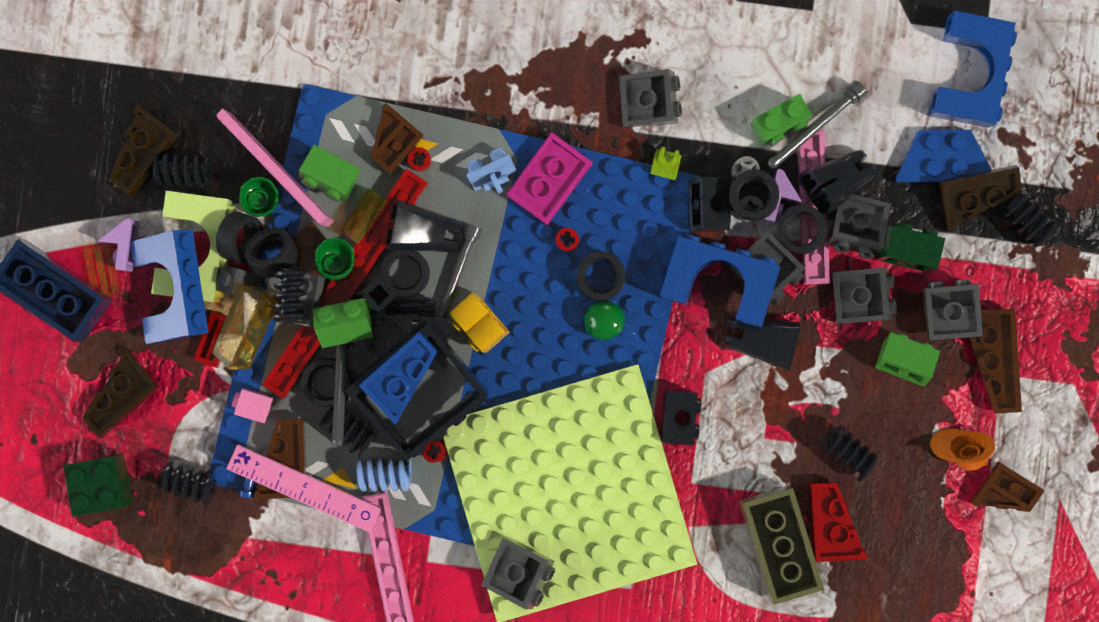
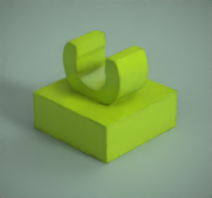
(666, 163)

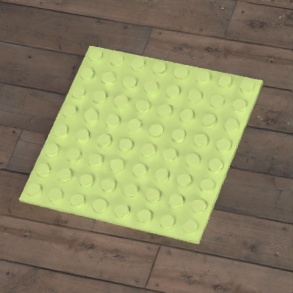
(575, 481)

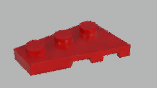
(831, 525)

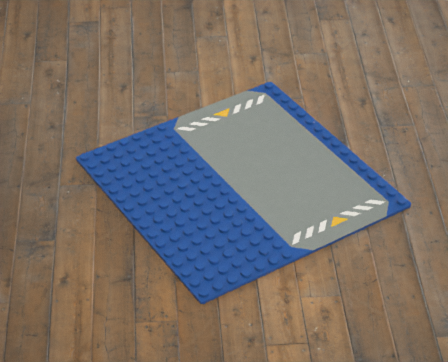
(511, 268)

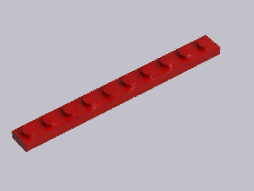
(366, 254)

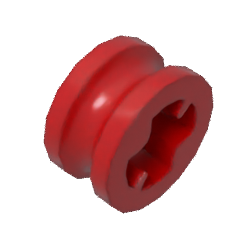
(411, 158)
(560, 244)
(441, 455)

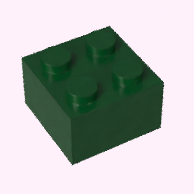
(912, 248)
(97, 485)

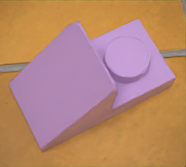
(786, 193)
(121, 236)

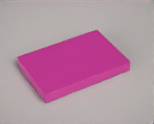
(549, 178)

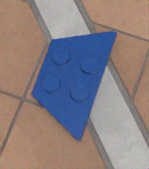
(941, 156)

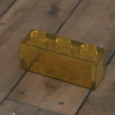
(244, 327)

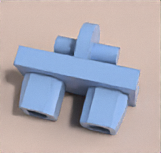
(492, 174)

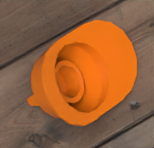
(965, 448)

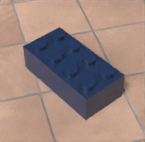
(51, 291)

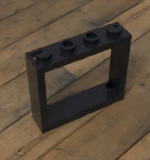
(437, 429)

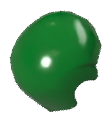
(258, 196)
(334, 258)
(604, 320)

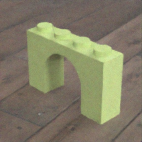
(209, 214)

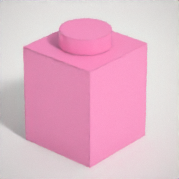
(252, 405)

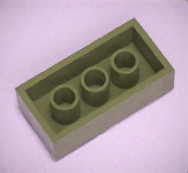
(781, 545)

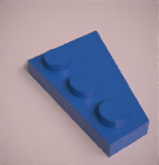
(399, 376)

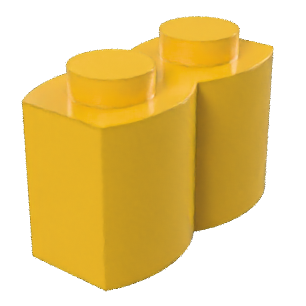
(479, 323)

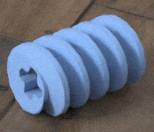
(384, 475)

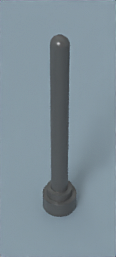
(854, 93)
(470, 236)
(339, 394)

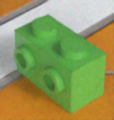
(781, 119)
(328, 174)
(342, 323)
(907, 359)

